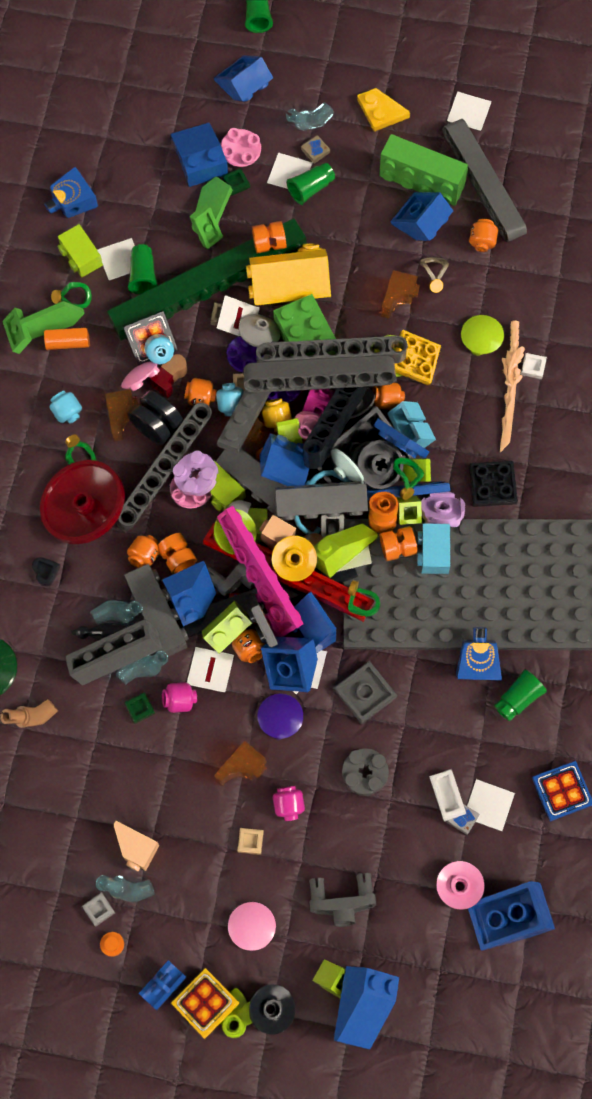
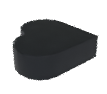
(45, 570)

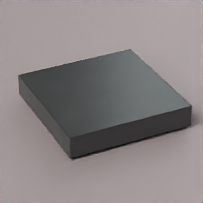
(365, 692)

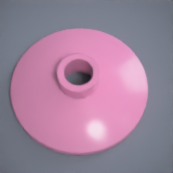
(468, 876)

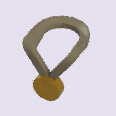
(435, 284)

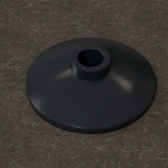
(282, 1009)

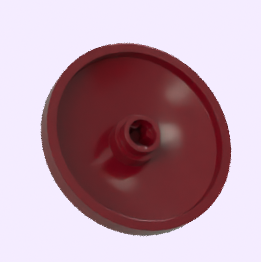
(82, 502)

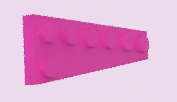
(281, 613)

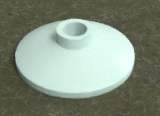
(345, 466)

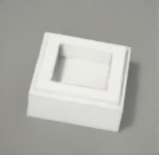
(533, 366)

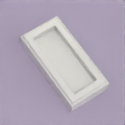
(447, 795)

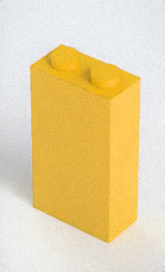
(289, 277)

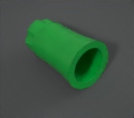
(258, 16)
(310, 182)
(141, 270)
(520, 695)

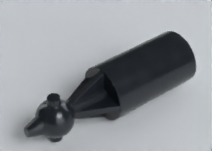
(100, 631)

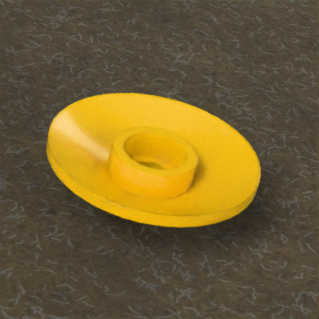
(282, 558)

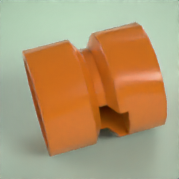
(269, 237)
(383, 512)
(398, 543)
(176, 552)

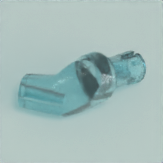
(310, 119)
(116, 611)
(145, 667)
(124, 888)

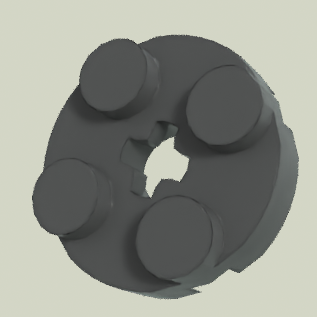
(354, 779)

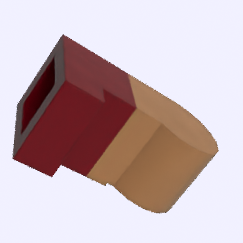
(168, 375)

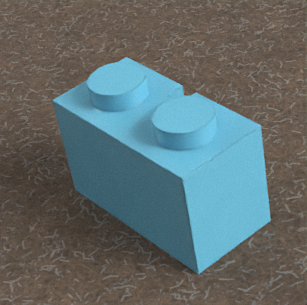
(408, 420)
(435, 548)

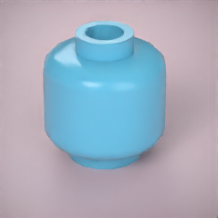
(158, 342)
(228, 398)
(65, 407)

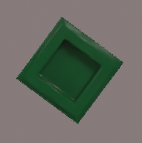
(237, 181)
(139, 708)

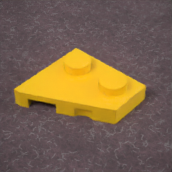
(381, 109)

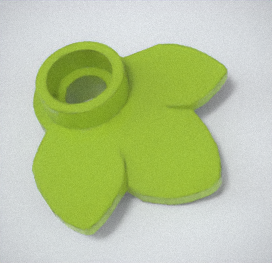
(239, 1014)

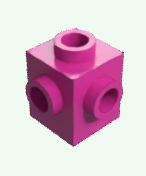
(318, 400)

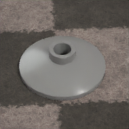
(258, 330)

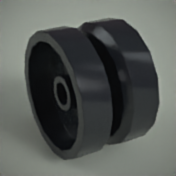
(155, 417)
(383, 454)

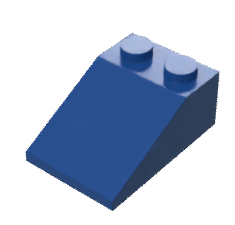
(200, 154)
(511, 916)
(364, 1005)

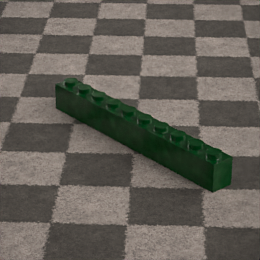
(199, 282)

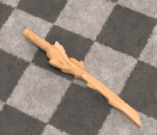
(513, 376)

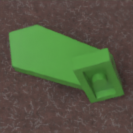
(209, 211)
(22, 330)

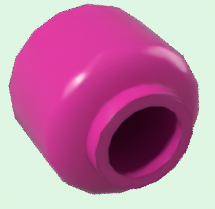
(179, 697)
(288, 803)

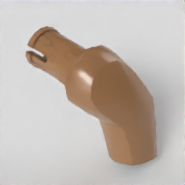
(29, 716)

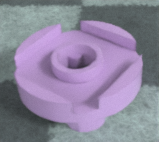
(207, 475)
(453, 507)

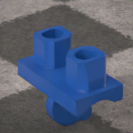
(162, 985)

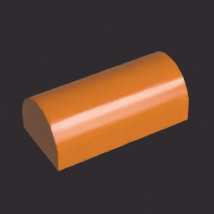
(66, 338)

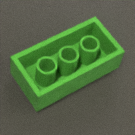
(422, 169)
(303, 322)

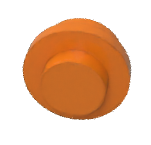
(112, 944)

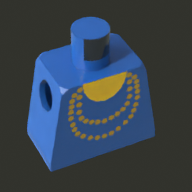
(71, 195)
(479, 658)

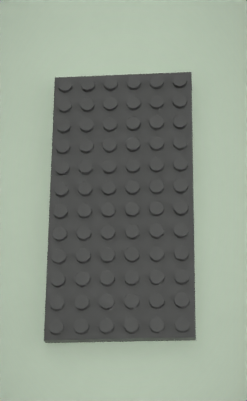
(508, 575)

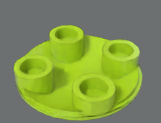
(482, 334)

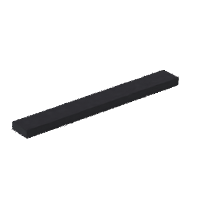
(217, 608)

